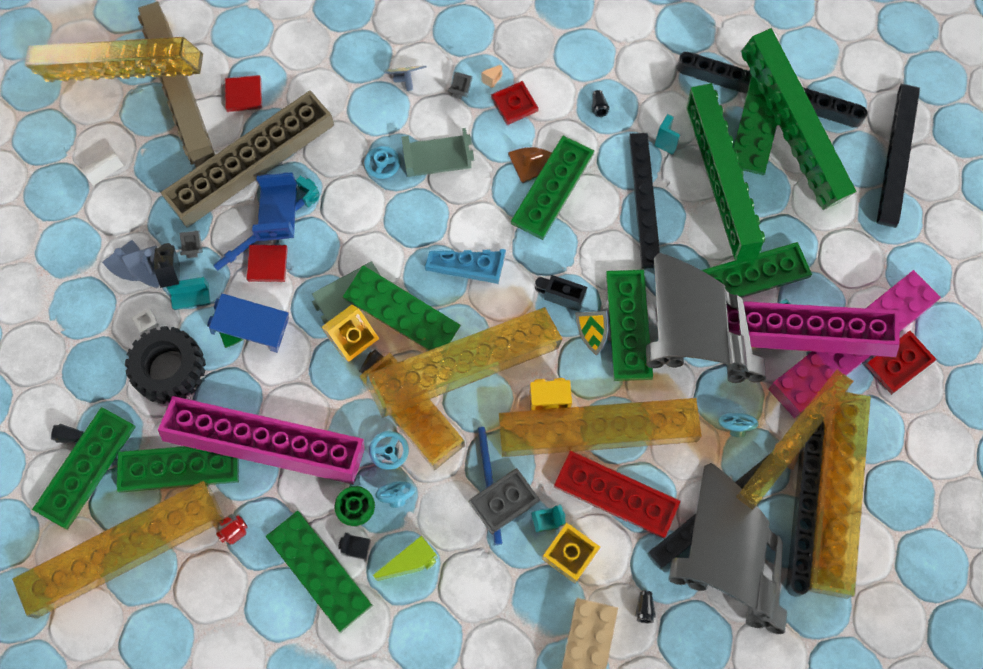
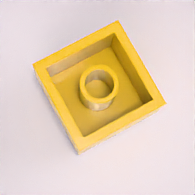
(350, 332)
(550, 394)
(570, 553)

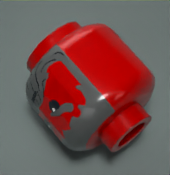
(231, 529)

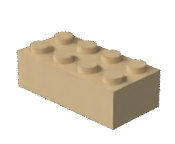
(589, 635)

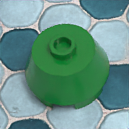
(354, 506)

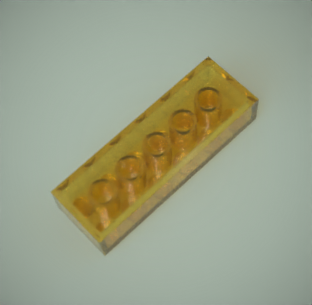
(423, 425)

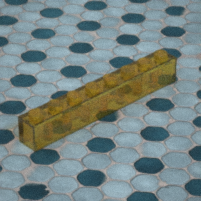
(794, 439)

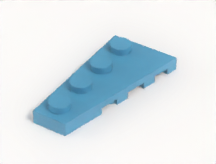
(473, 265)

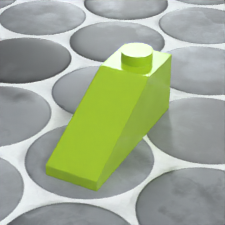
(412, 559)

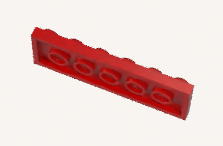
(617, 494)

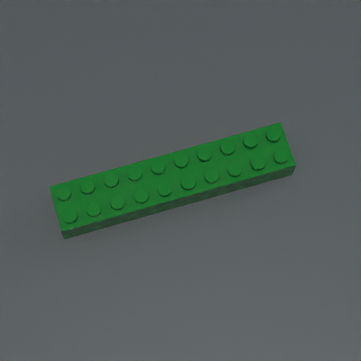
(797, 119)
(725, 173)

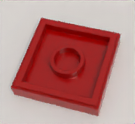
(243, 93)
(514, 102)
(267, 263)

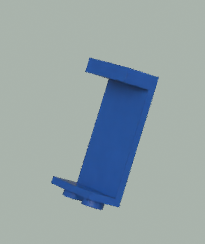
(276, 207)
(248, 321)

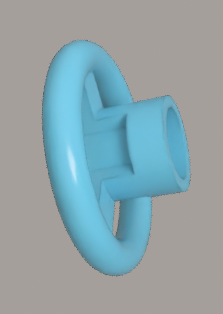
(380, 153)
(738, 426)
(373, 450)
(396, 497)

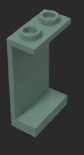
(437, 154)
(330, 298)

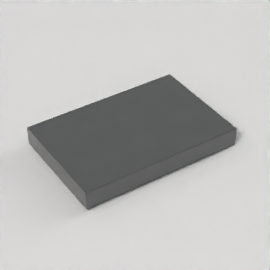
(504, 501)

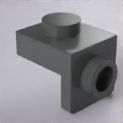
(460, 85)
(191, 244)

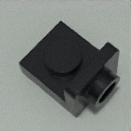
(354, 546)

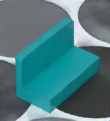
(666, 138)
(189, 293)

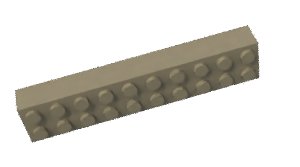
(179, 93)
(248, 158)

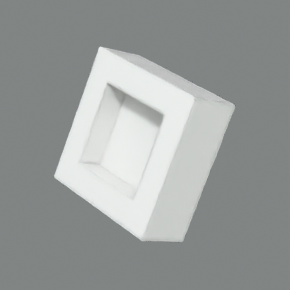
(145, 321)

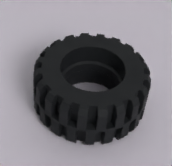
(155, 344)

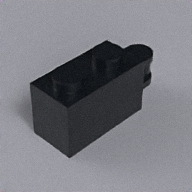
(166, 265)
(562, 291)

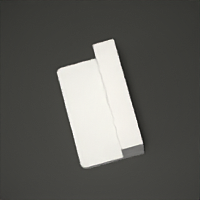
(102, 167)

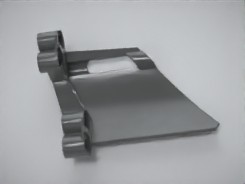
(695, 322)
(731, 552)

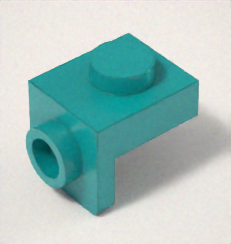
(308, 187)
(548, 519)

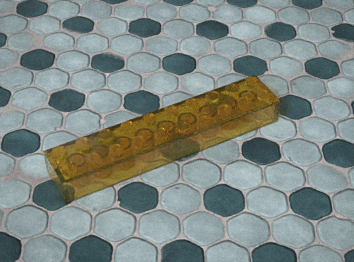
(115, 59)
(463, 362)
(599, 427)
(840, 497)
(117, 550)

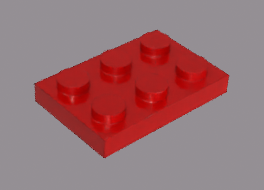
(899, 370)

